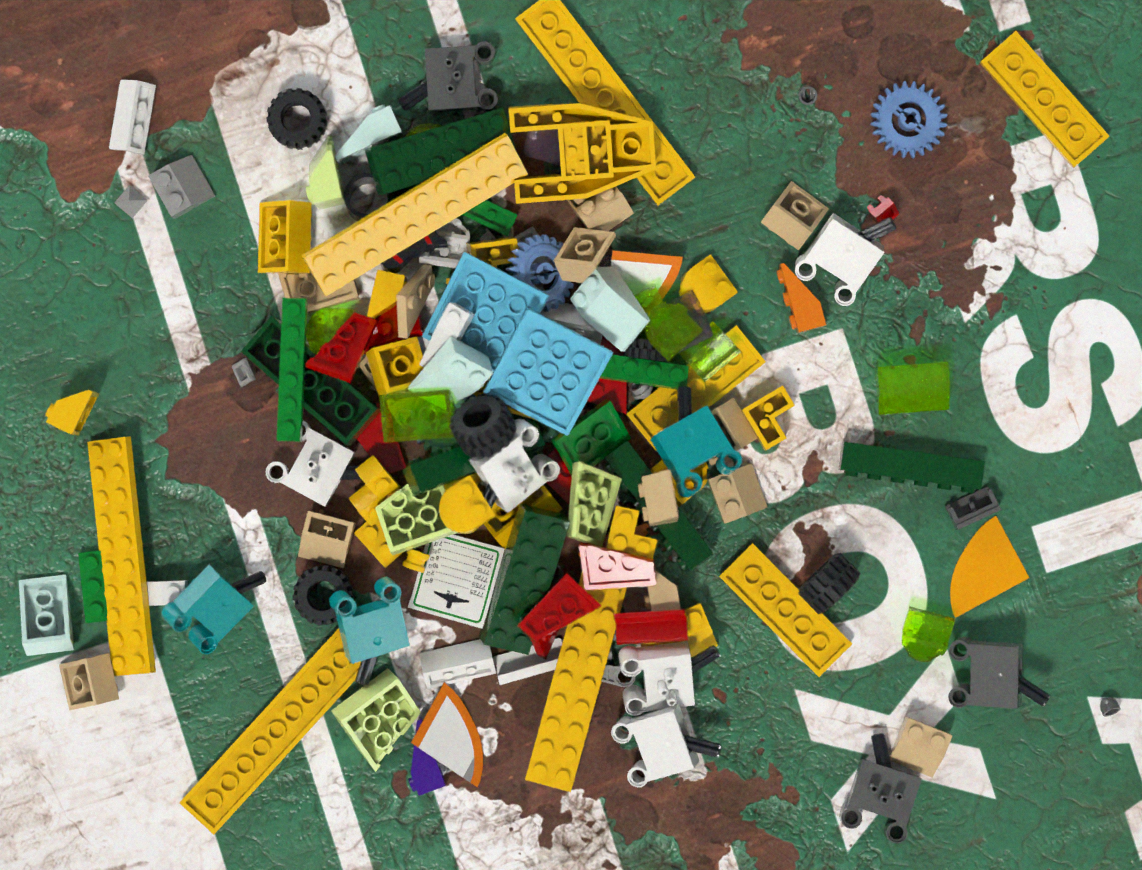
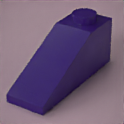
(425, 770)

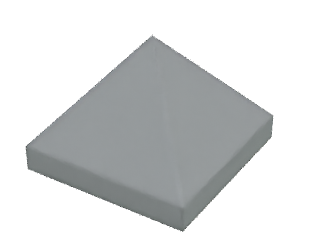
(130, 201)
(244, 372)

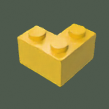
(494, 251)
(762, 416)
(377, 488)
(622, 534)

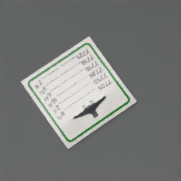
(457, 580)

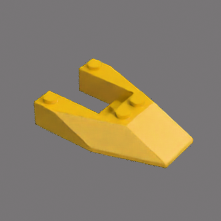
(594, 147)

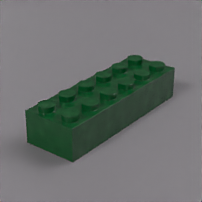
(431, 151)
(330, 400)
(523, 576)

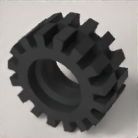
(643, 350)

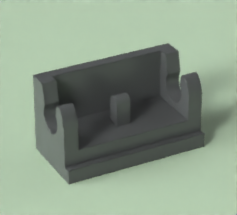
(972, 508)

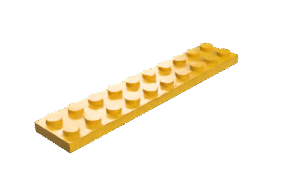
(598, 85)
(414, 214)
(121, 556)
(574, 692)
(271, 735)

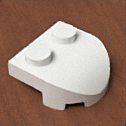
(456, 237)

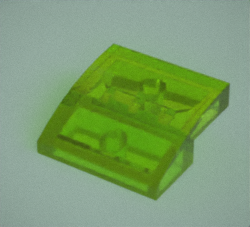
(710, 354)

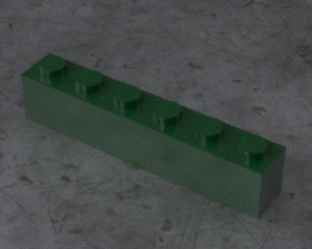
(911, 465)
(448, 466)
(677, 536)

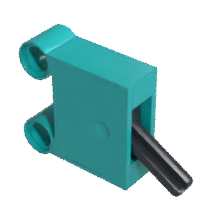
(692, 443)
(214, 604)
(371, 628)

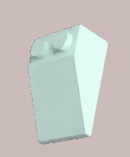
(374, 130)
(610, 307)
(454, 368)
(45, 615)

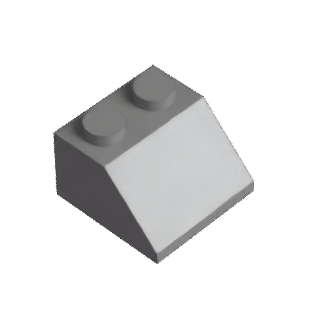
(181, 186)

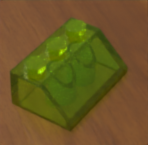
(912, 388)
(417, 415)

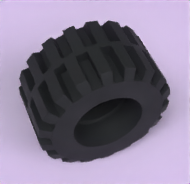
(296, 98)
(483, 426)
(829, 583)
(304, 585)

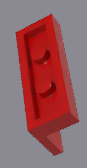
(651, 627)

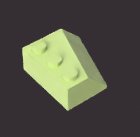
(325, 178)
(591, 503)
(411, 519)
(377, 716)

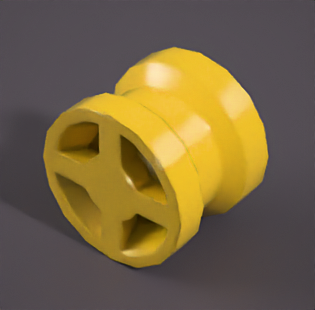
(416, 560)

